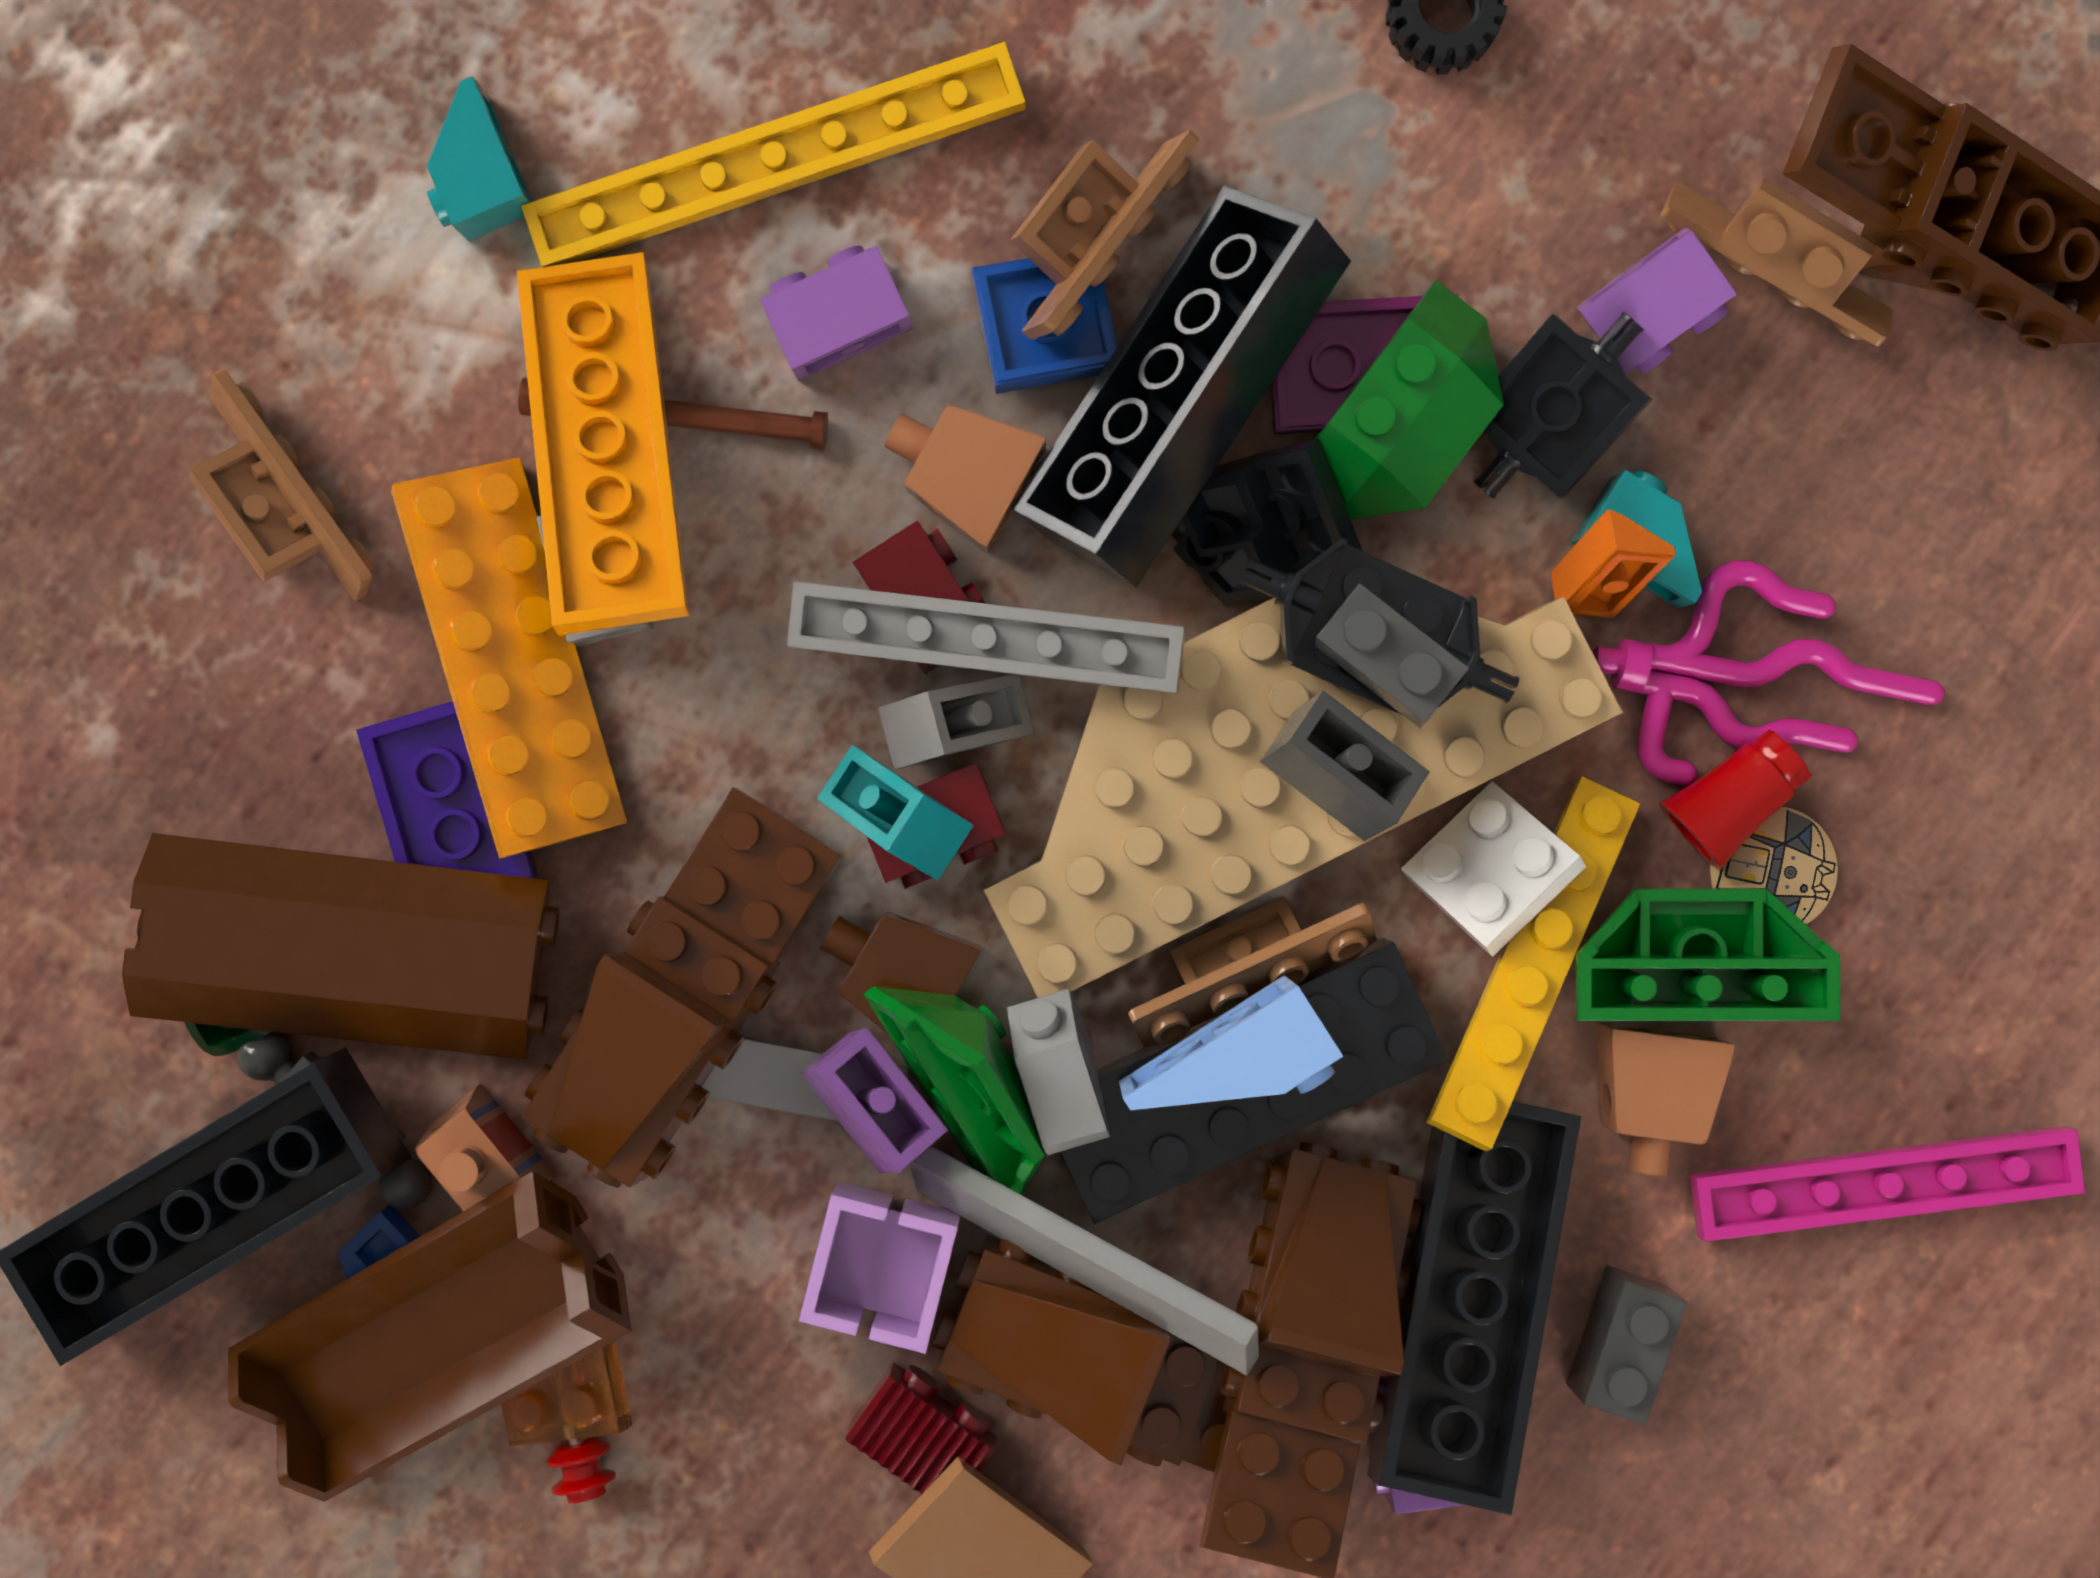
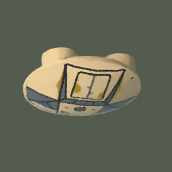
(1789, 859)

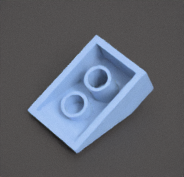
(1245, 1053)

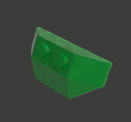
(1414, 409)
(1706, 960)
(966, 1078)

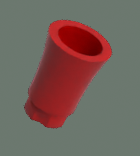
(1736, 797)

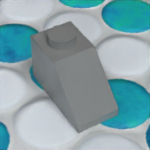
(955, 720)
(1058, 1071)

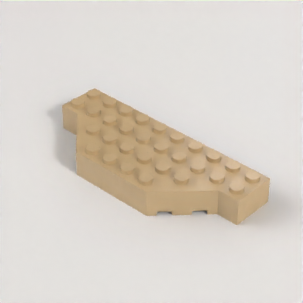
(1185, 823)

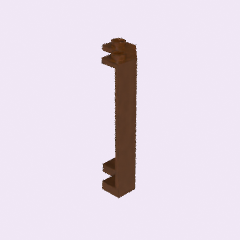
(338, 947)
(430, 1337)

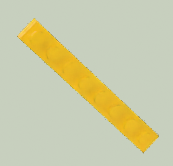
(775, 157)

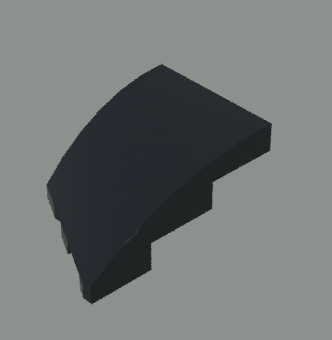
(1263, 507)

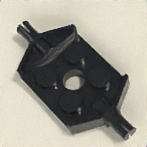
(1323, 585)

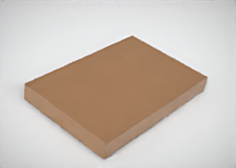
(975, 1531)

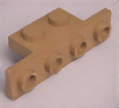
(1087, 219)
(1791, 248)
(268, 501)
(1244, 958)

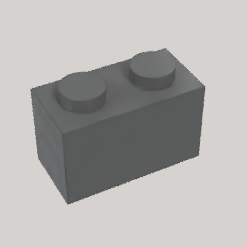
(1390, 655)
(1345, 766)
(1626, 1344)

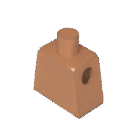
(967, 469)
(1659, 1089)

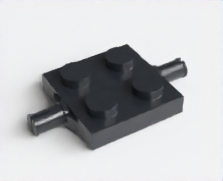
(1562, 405)

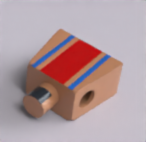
(477, 1149)

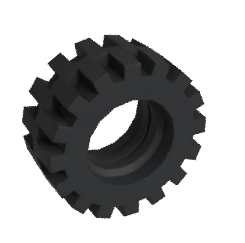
(1443, 49)

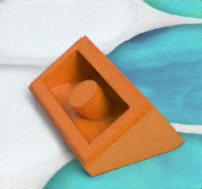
(1609, 566)

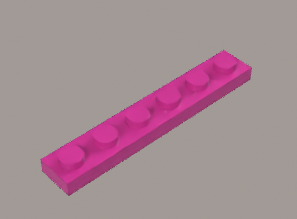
(1887, 1183)

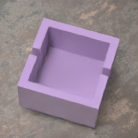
(882, 1264)

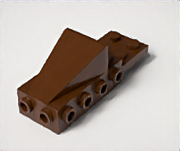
(1953, 201)
(679, 994)
(1327, 1332)
(1080, 1361)

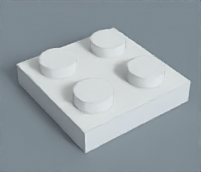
(1493, 868)

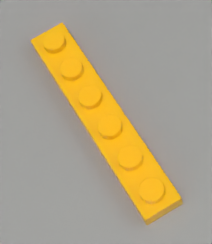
(1531, 974)

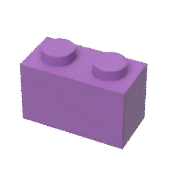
(1666, 295)
(835, 311)
(874, 1101)

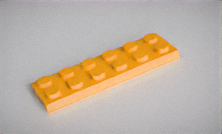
(601, 445)
(504, 664)

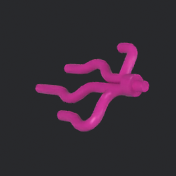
(1669, 673)

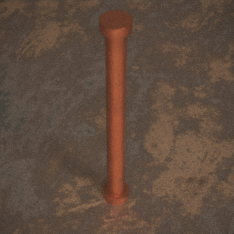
(731, 420)

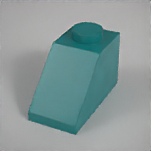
(475, 168)
(1646, 503)
(895, 813)

